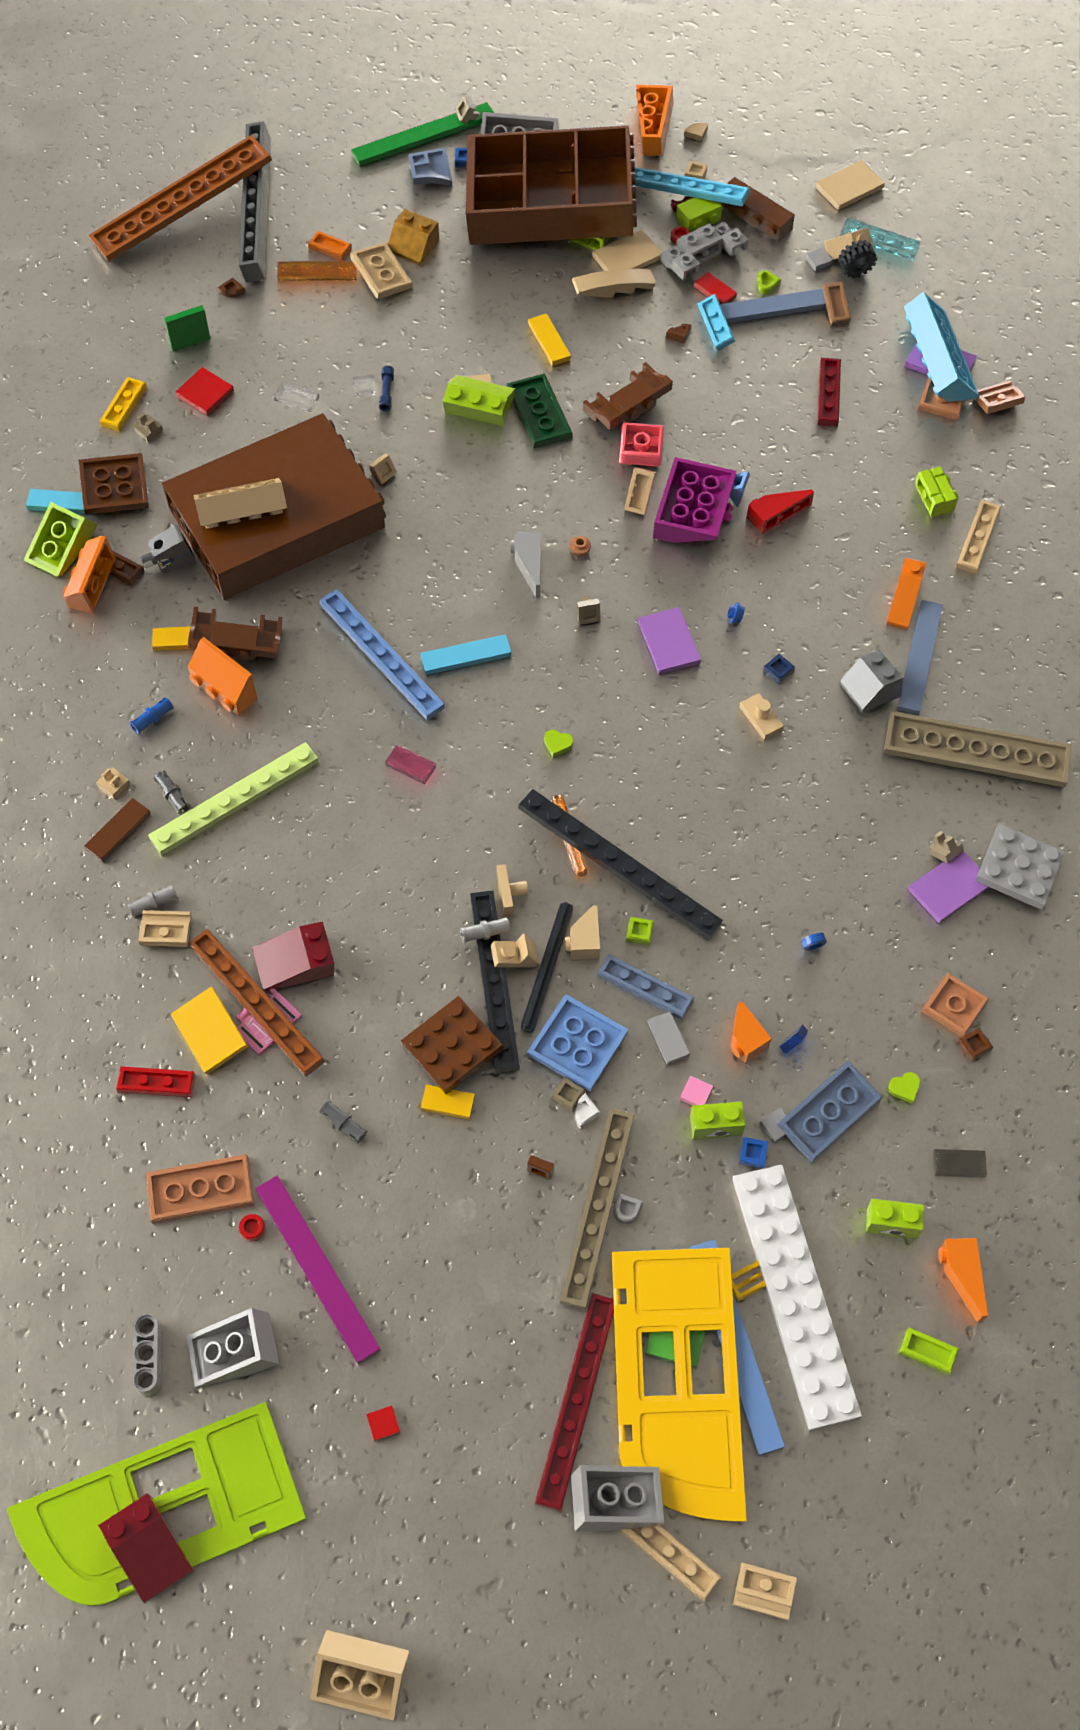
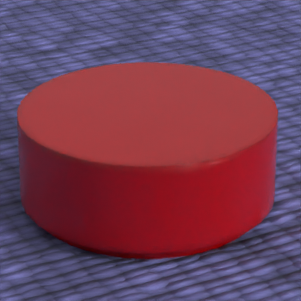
(678, 232)
(252, 1227)

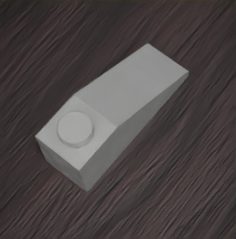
(528, 558)

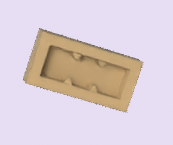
(639, 491)
(761, 716)
(509, 890)

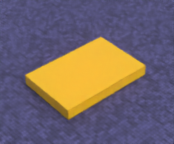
(209, 1030)

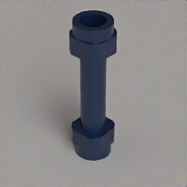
(385, 399)

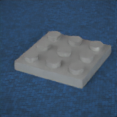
(1020, 866)

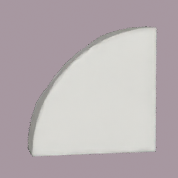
(585, 1111)

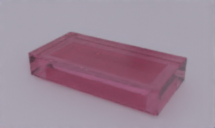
(410, 764)

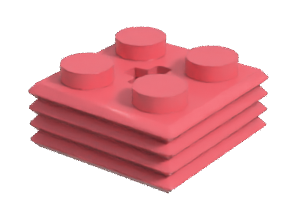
(641, 444)

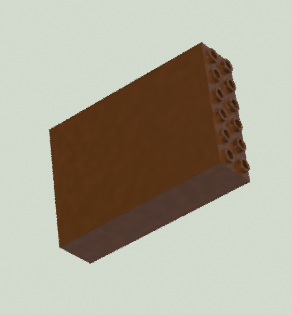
(550, 185)
(324, 495)

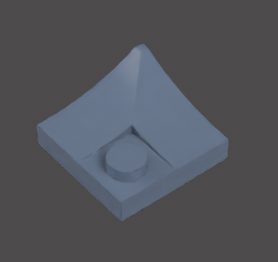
(430, 167)

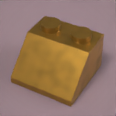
(413, 236)

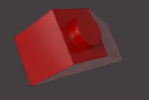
(776, 508)

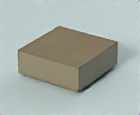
(568, 1094)

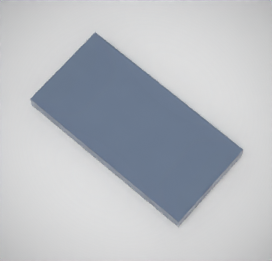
(829, 1111)

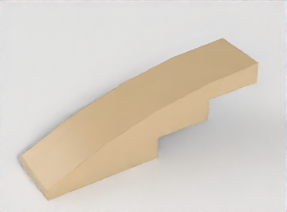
(611, 281)

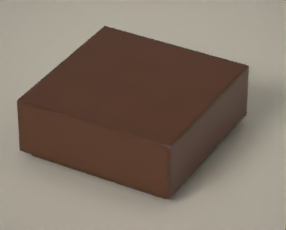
(975, 1044)
(540, 1167)

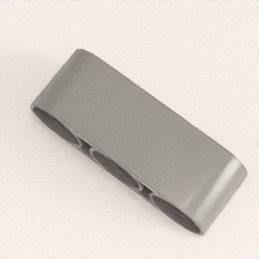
(151, 1367)

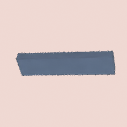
(645, 986)

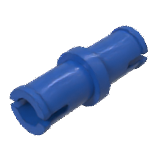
(151, 715)

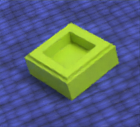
(639, 930)

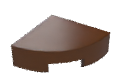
(231, 288)
(679, 333)

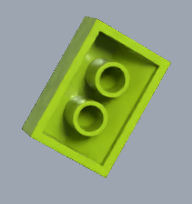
(478, 400)

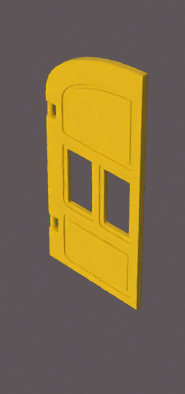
(683, 1434)

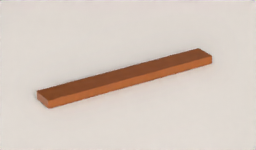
(257, 1003)

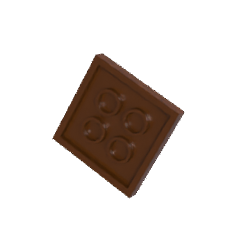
(113, 483)
(452, 1045)

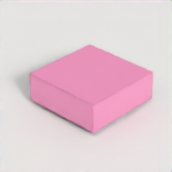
(696, 1092)

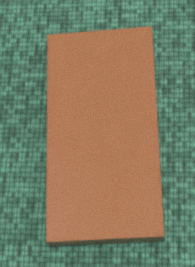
(199, 1188)

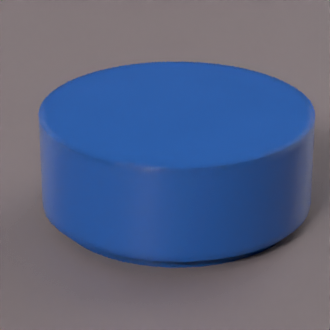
(814, 941)

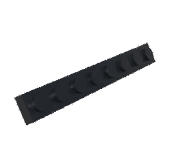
(495, 986)

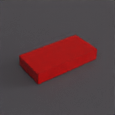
(710, 285)

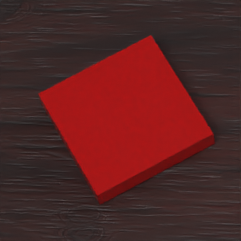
(204, 391)

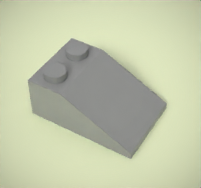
(232, 1348)
(616, 1497)

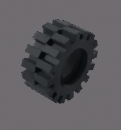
(857, 258)

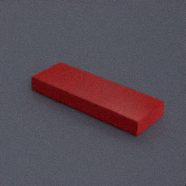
(155, 1081)

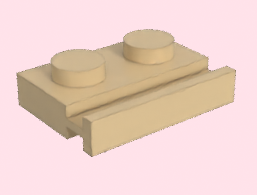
(165, 928)
(764, 1591)

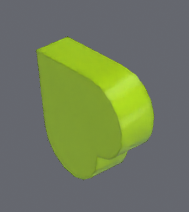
(767, 281)
(557, 743)
(904, 1087)

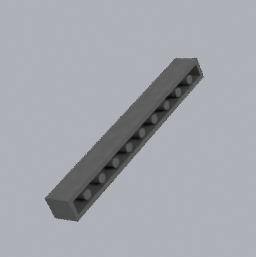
(255, 212)

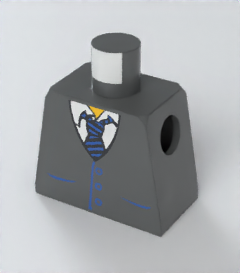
(169, 551)

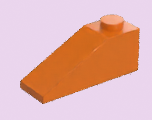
(906, 593)
(964, 1271)

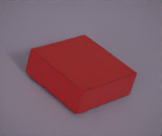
(383, 1423)

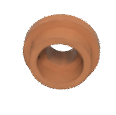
(580, 546)

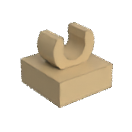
(382, 469)
(112, 782)

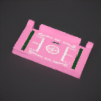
(253, 1033)

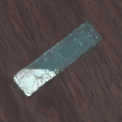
(884, 239)

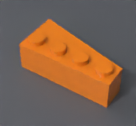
(655, 111)

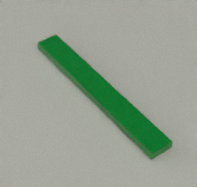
(415, 136)

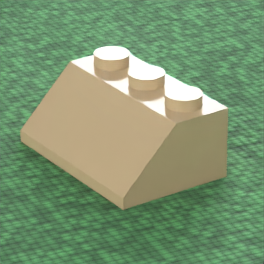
(359, 1675)

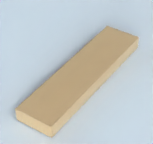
(978, 536)
(675, 1558)

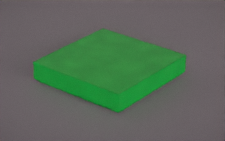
(187, 328)

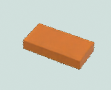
(330, 246)

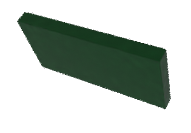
(540, 411)

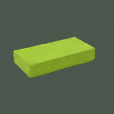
(928, 1351)

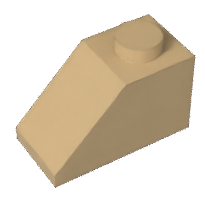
(835, 245)
(584, 937)

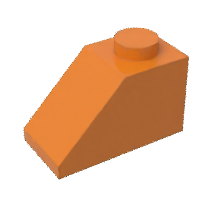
(748, 1035)

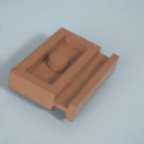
(999, 397)

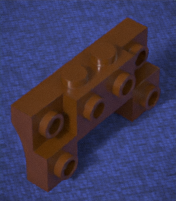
(631, 400)
(236, 639)

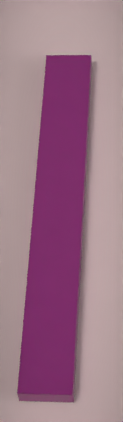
(318, 1270)

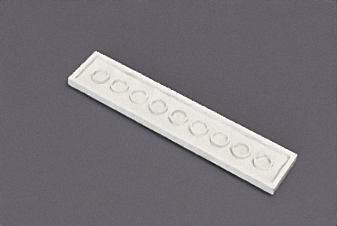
(796, 1298)

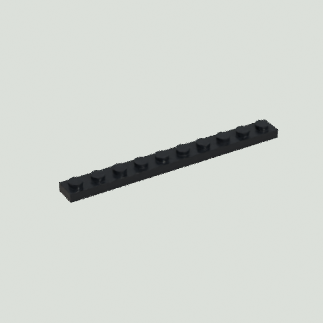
(620, 864)

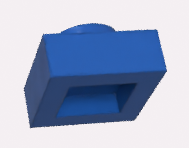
(753, 1152)

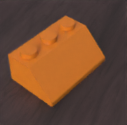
(89, 575)
(222, 677)

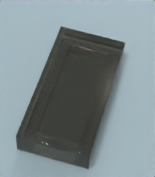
(960, 1163)

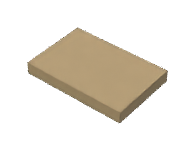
(849, 185)
(628, 253)
(381, 270)

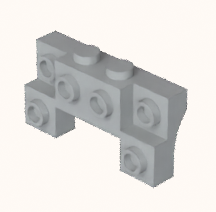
(700, 246)

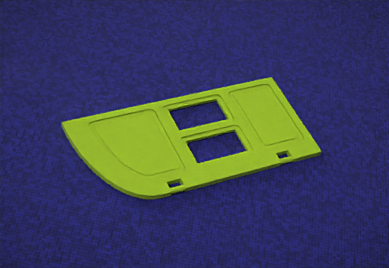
(240, 1474)

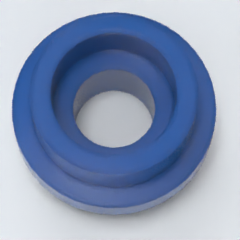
(735, 613)

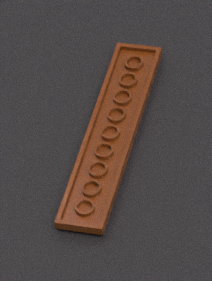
(180, 198)

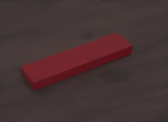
(829, 392)

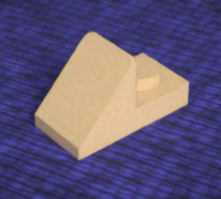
(515, 953)

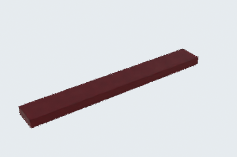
(575, 1403)

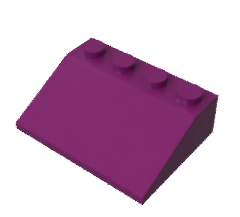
(693, 502)

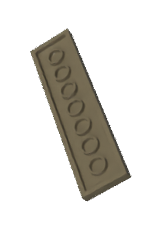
(978, 749)

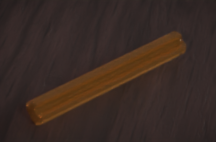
(576, 857)

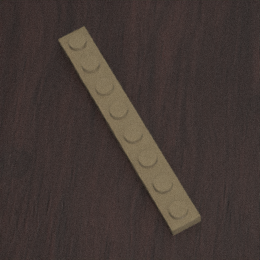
(597, 1209)

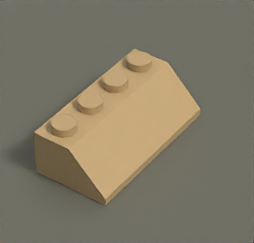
(240, 502)

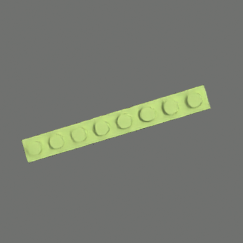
(233, 798)

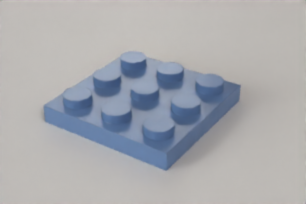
(577, 1042)

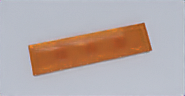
(316, 271)

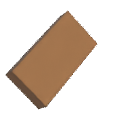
(836, 303)

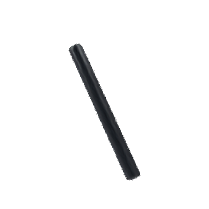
(547, 967)

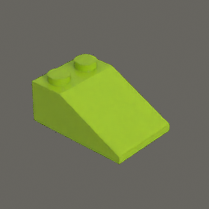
(59, 540)

